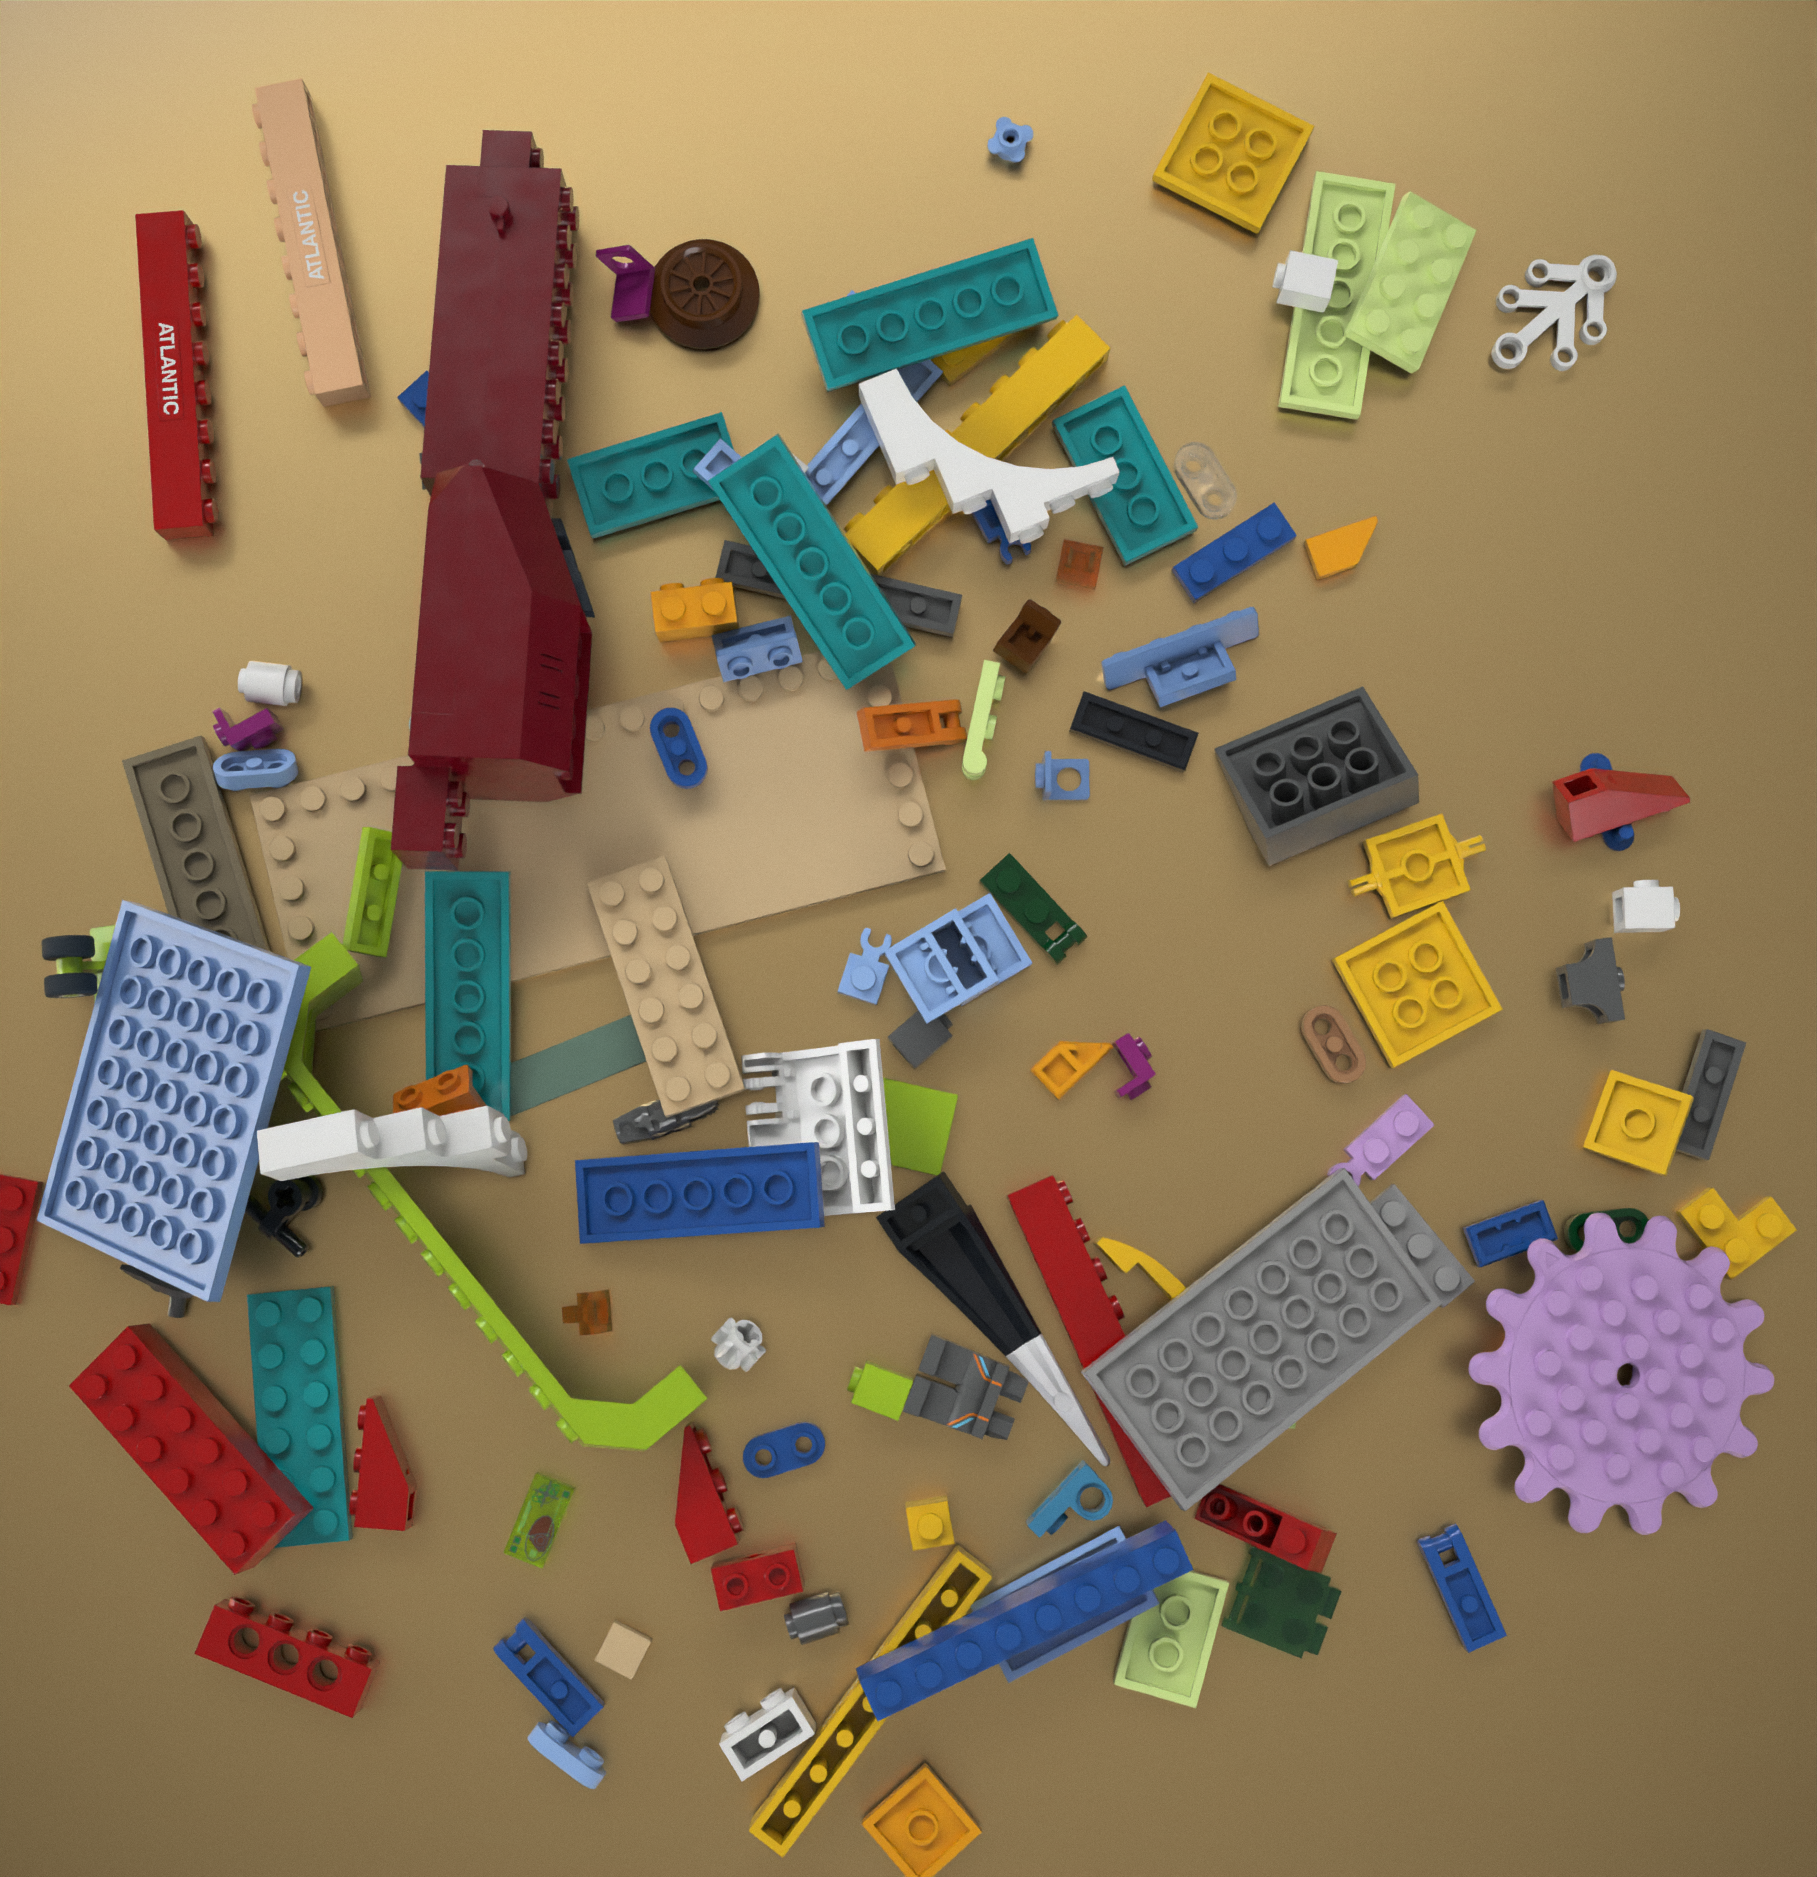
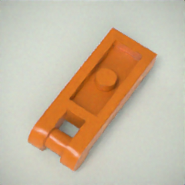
(911, 725)

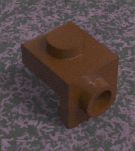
(1027, 636)

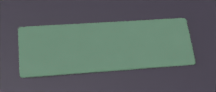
(574, 1064)

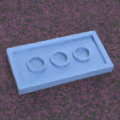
(1074, 1637)

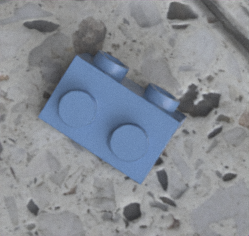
(757, 648)

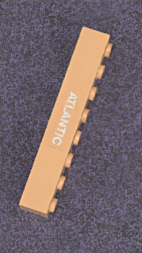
(311, 242)

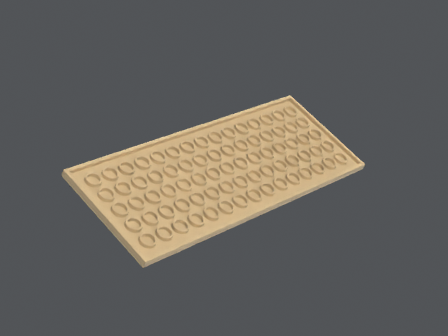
(773, 828)

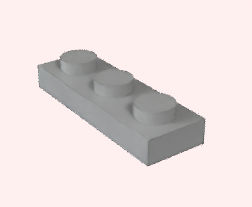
(1422, 1245)

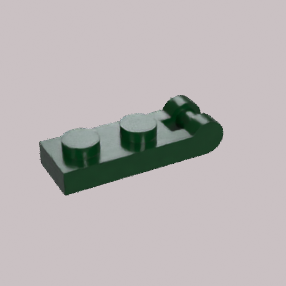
(1032, 907)

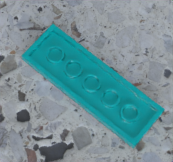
(929, 314)
(812, 561)
(469, 979)
(302, 1405)

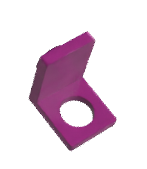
(632, 282)

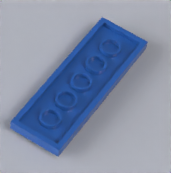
(700, 1193)

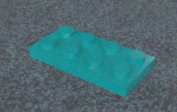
(646, 476)
(1145, 503)

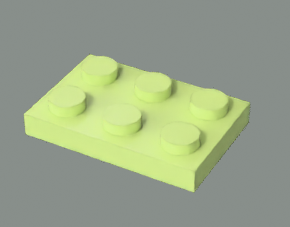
(1172, 1642)

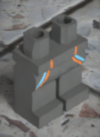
(977, 1389)

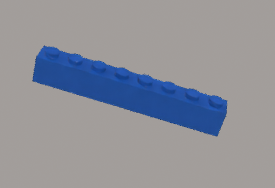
(1023, 1619)

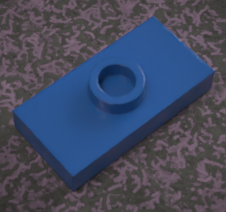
(1509, 1233)

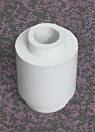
(270, 683)

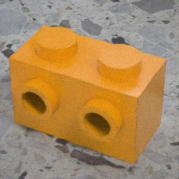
(694, 610)

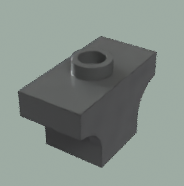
(1594, 982)

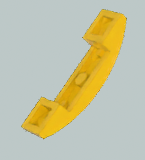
(1125, 1257)

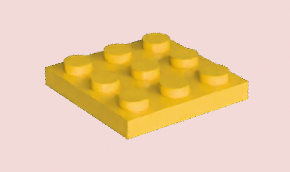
(1232, 153)
(1417, 984)

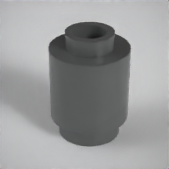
(816, 1617)

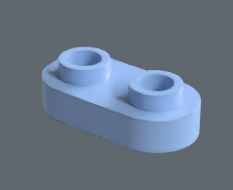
(255, 769)
(580, 1764)

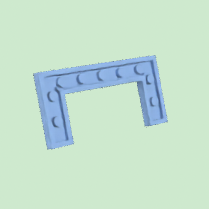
(846, 448)

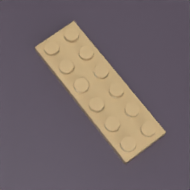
(665, 986)

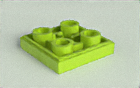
(918, 1125)

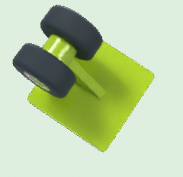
(73, 975)

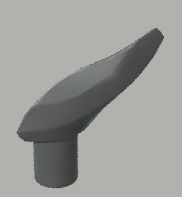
(177, 1297)

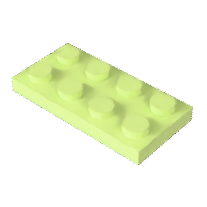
(1410, 282)

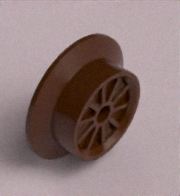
(708, 316)

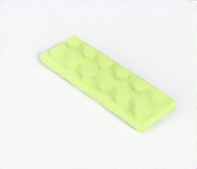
(1322, 365)

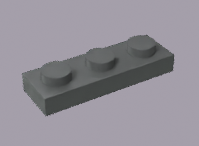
(1710, 1084)

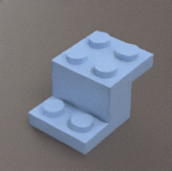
(957, 958)

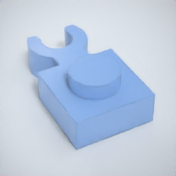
(865, 974)

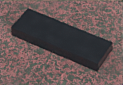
(1134, 732)

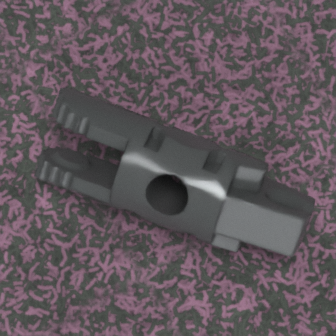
(650, 1123)

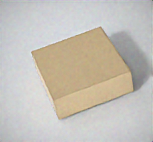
(623, 1649)

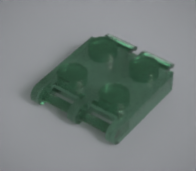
(1282, 1605)

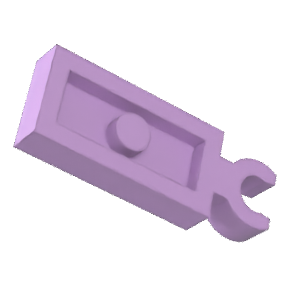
(1385, 1140)

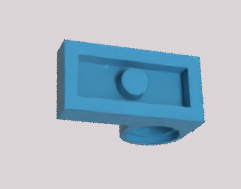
(1051, 1514)

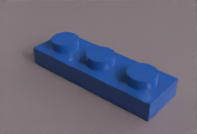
(1234, 552)

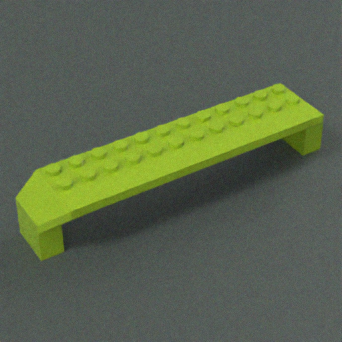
(588, 1421)

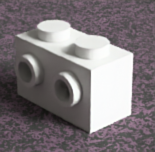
(768, 1733)

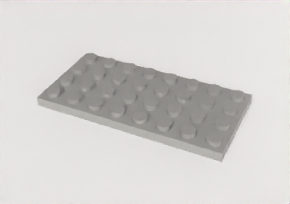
(1261, 1338)

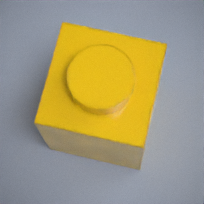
(929, 1523)

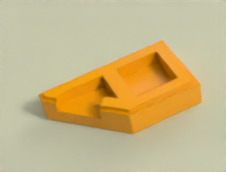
(1339, 548)
(1068, 1064)

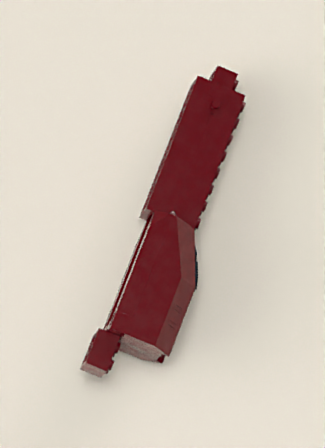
(501, 589)

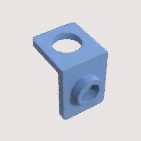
(1047, 773)

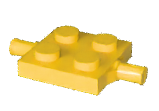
(1416, 865)

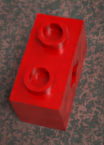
(758, 1577)

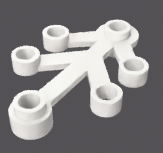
(1559, 308)

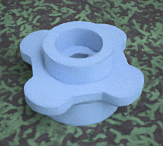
(1010, 151)

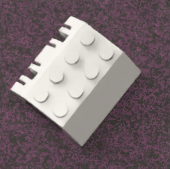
(832, 1100)

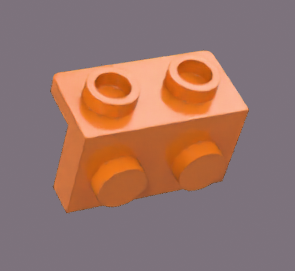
(442, 1094)

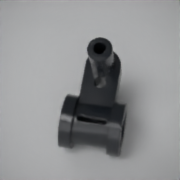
(285, 1200)

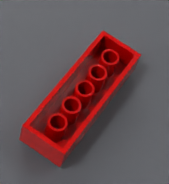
(191, 1447)

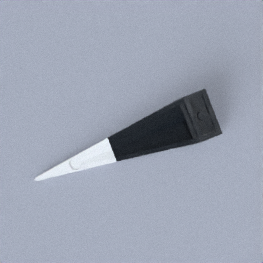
(955, 1254)

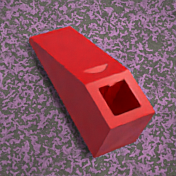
(1611, 798)
(385, 1478)
(701, 1510)
(1267, 1527)

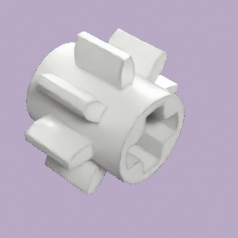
(738, 1344)

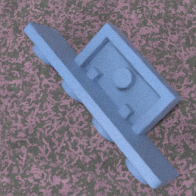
(1184, 661)

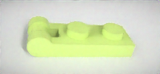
(982, 722)

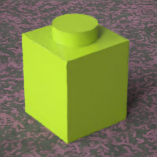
(880, 1389)

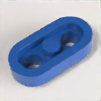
(678, 749)
(783, 1449)

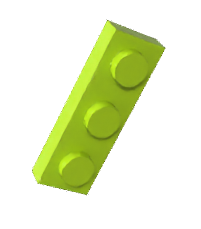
(372, 895)

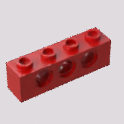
(224, 1645)

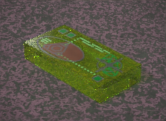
(539, 1520)

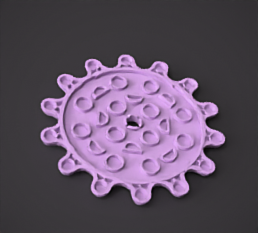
(1563, 1360)

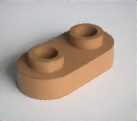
(1336, 1042)

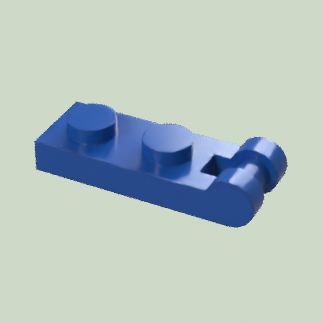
(1462, 1589)
(549, 1678)

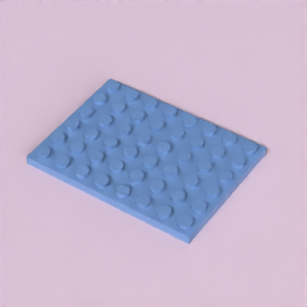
(173, 1098)

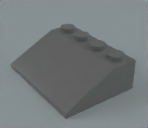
(1318, 775)

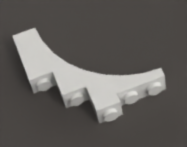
(968, 478)
(414, 1137)

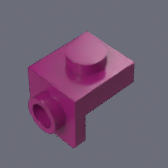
(252, 732)
(1135, 1056)

